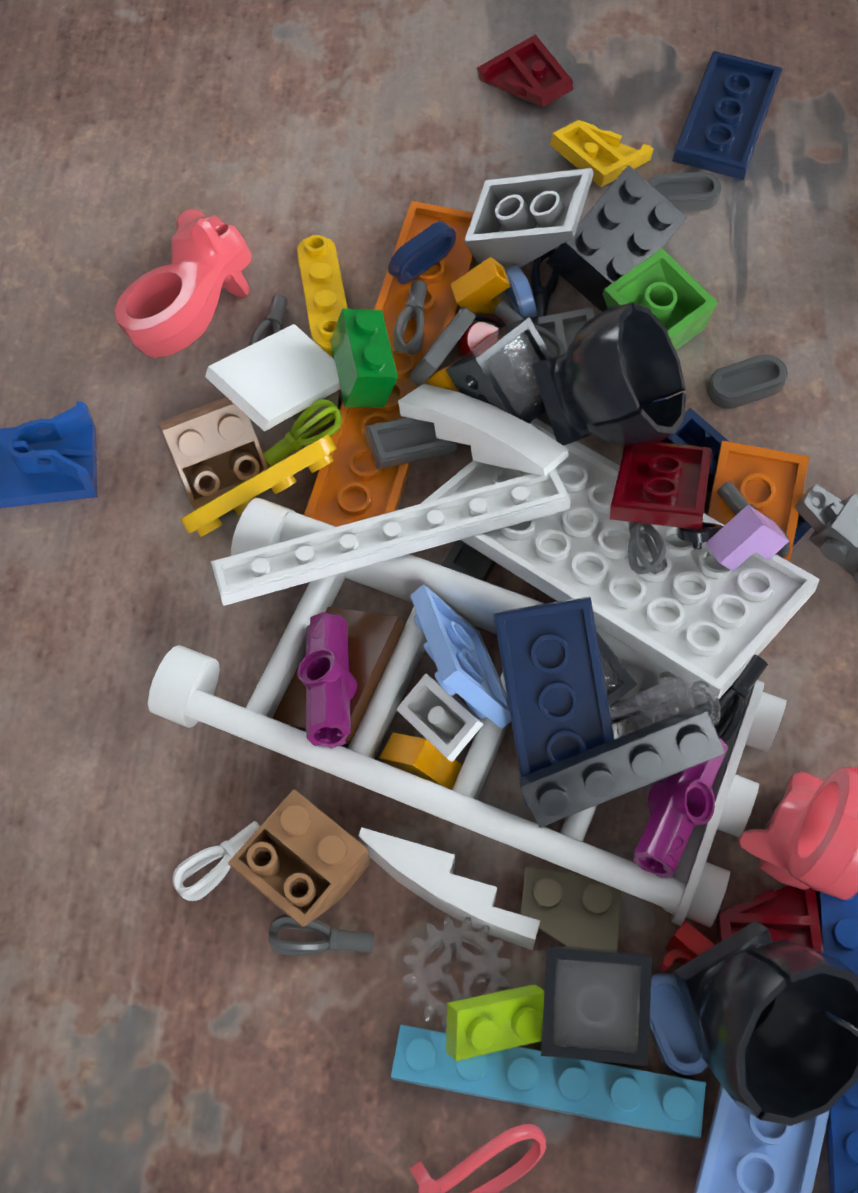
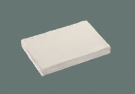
(276, 376)

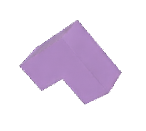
(745, 535)

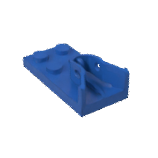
(49, 459)

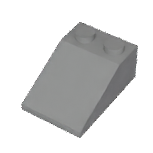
(527, 215)

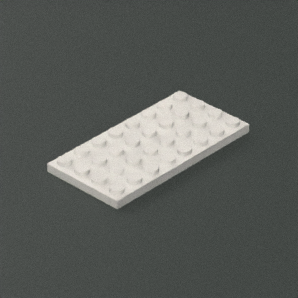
(686, 618)

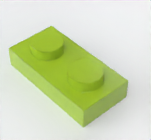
(494, 1022)

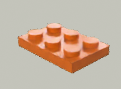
(766, 479)

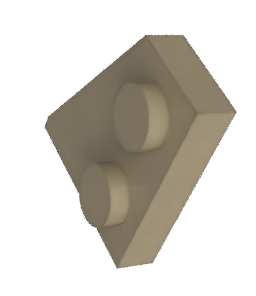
(572, 908)

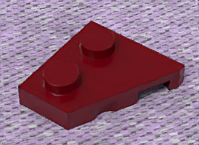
(527, 73)
(787, 914)

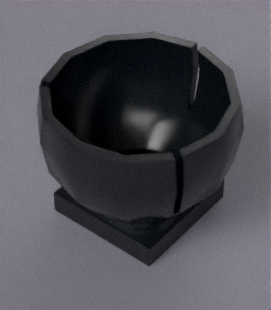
(606, 375)
(768, 1026)

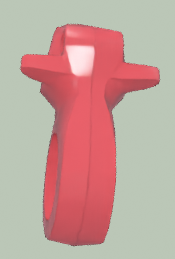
(203, 259)
(812, 835)

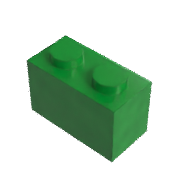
(363, 358)

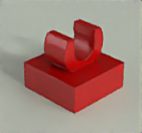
(685, 946)

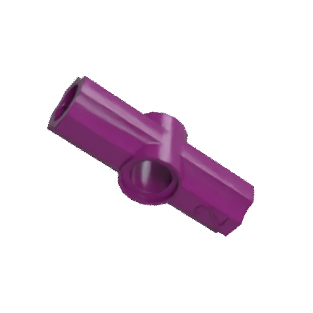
(327, 680)
(674, 812)

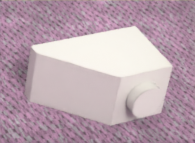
(440, 717)

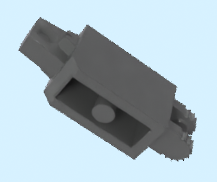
(833, 525)

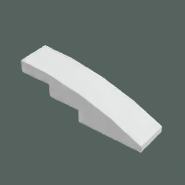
(492, 433)
(431, 877)

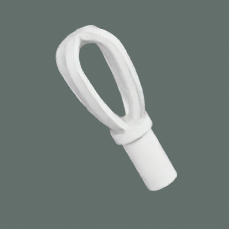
(197, 861)

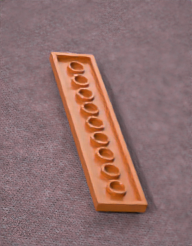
(351, 484)

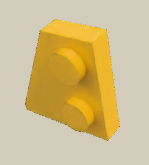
(599, 150)

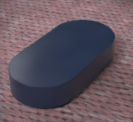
(422, 252)

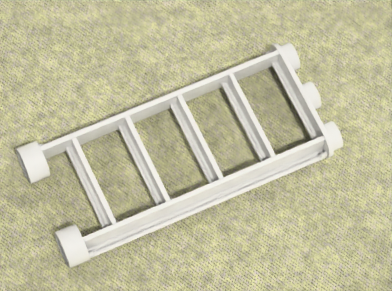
(188, 679)

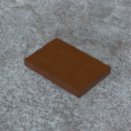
(369, 650)

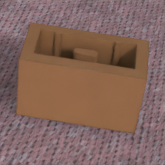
(212, 449)
(301, 859)

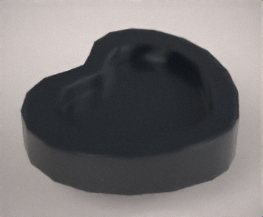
(698, 537)

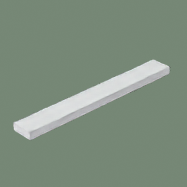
(388, 536)

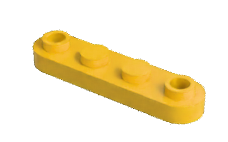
(321, 288)
(275, 477)

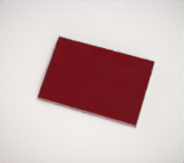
(662, 485)

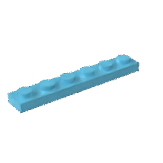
(554, 1084)

